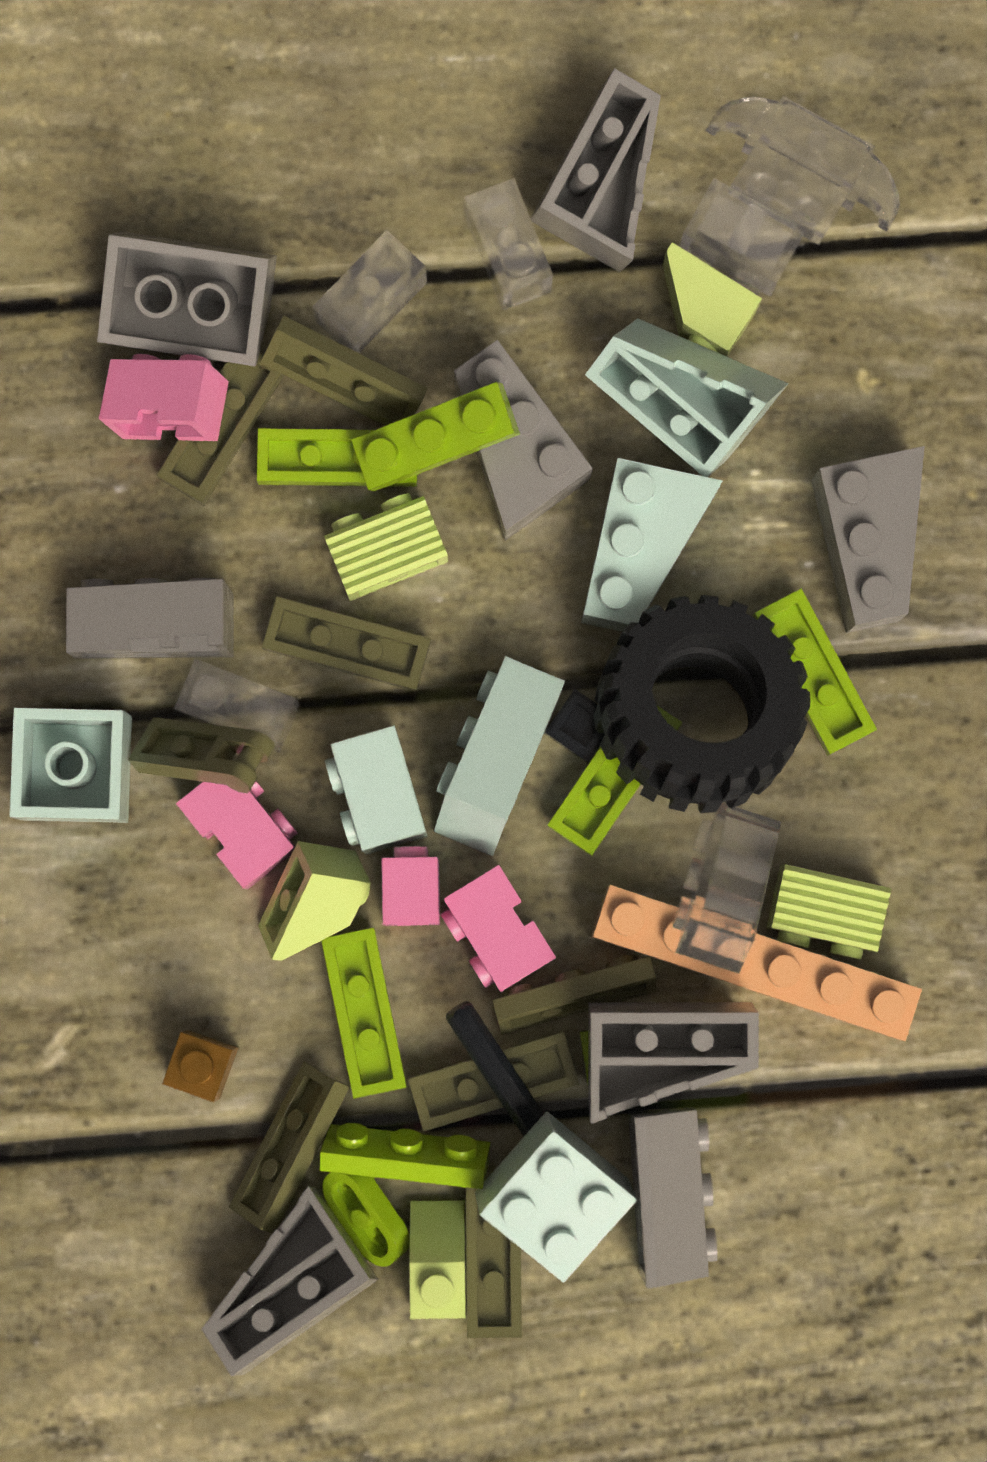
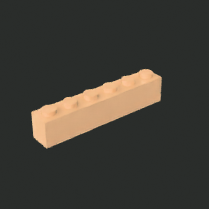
(769, 968)

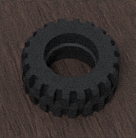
(730, 646)

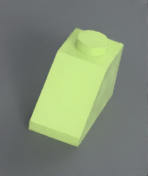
(707, 303)
(313, 898)
(437, 1259)

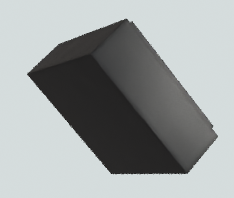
(575, 727)

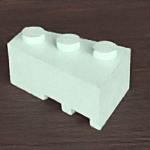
(684, 392)
(641, 537)
(496, 754)

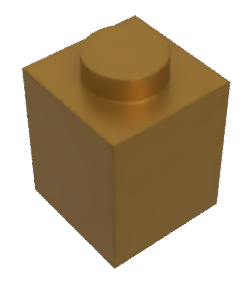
(200, 1065)

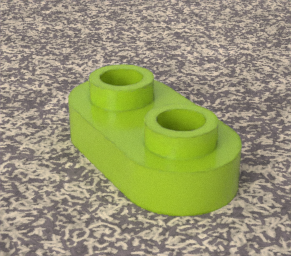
(367, 1217)

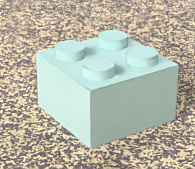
(70, 765)
(377, 791)
(555, 1197)

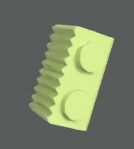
(385, 546)
(828, 910)

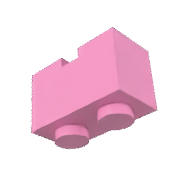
(159, 395)
(251, 836)
(410, 888)
(502, 943)

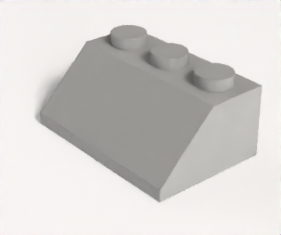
(185, 297)
(671, 1195)

